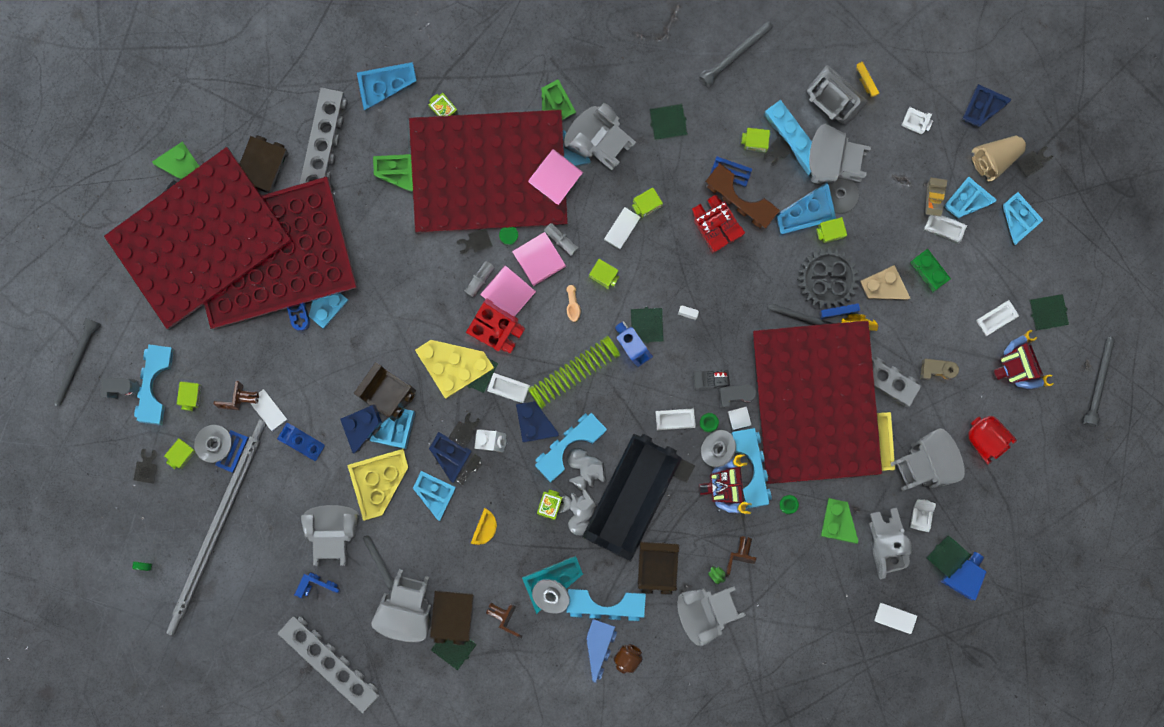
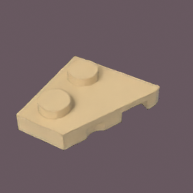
(885, 285)

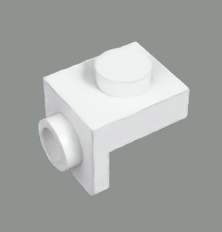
(917, 121)
(490, 440)
(922, 515)

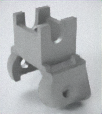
(835, 95)
(595, 135)
(835, 157)
(932, 461)
(329, 530)
(885, 537)
(401, 613)
(705, 614)

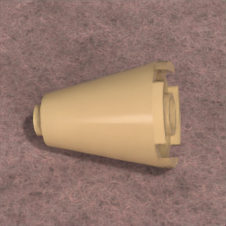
(997, 156)

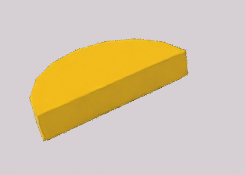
(866, 80)
(873, 326)
(486, 528)

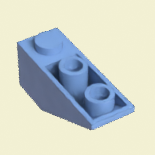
(598, 641)

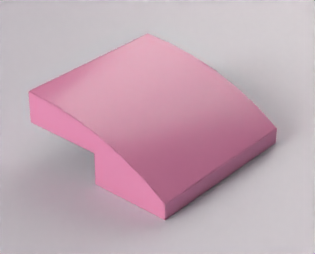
(555, 176)
(539, 259)
(508, 291)

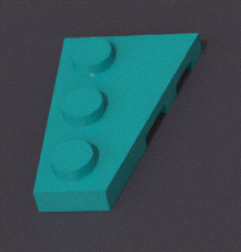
(563, 572)

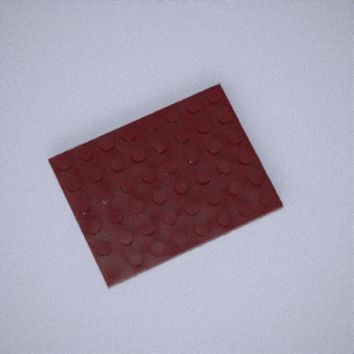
(478, 170)
(197, 238)
(301, 271)
(817, 402)

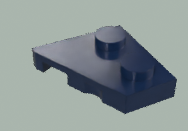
(984, 105)
(534, 423)
(360, 426)
(449, 455)

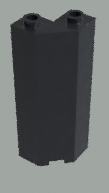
(632, 496)

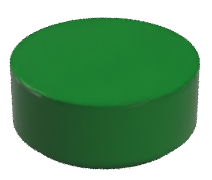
(508, 235)
(709, 422)
(789, 504)
(142, 566)

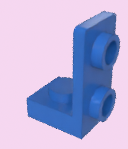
(301, 441)
(304, 587)

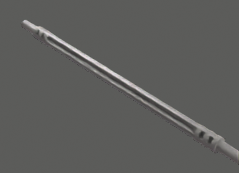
(215, 528)

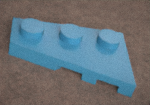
(383, 82)
(807, 211)

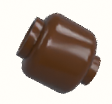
(628, 658)

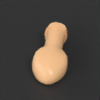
(573, 307)

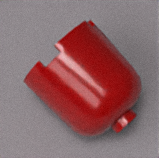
(990, 438)

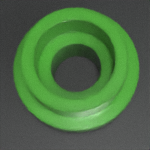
(717, 575)

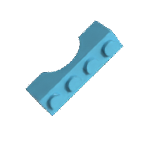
(791, 131)
(157, 360)
(588, 430)
(756, 491)
(631, 605)

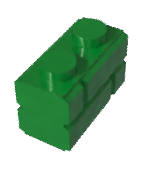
(930, 270)

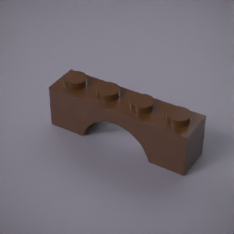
(761, 211)

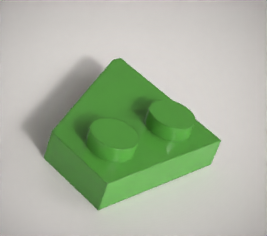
(556, 99)
(177, 161)
(395, 170)
(839, 522)

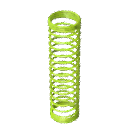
(533, 390)

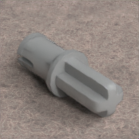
(561, 239)
(479, 279)

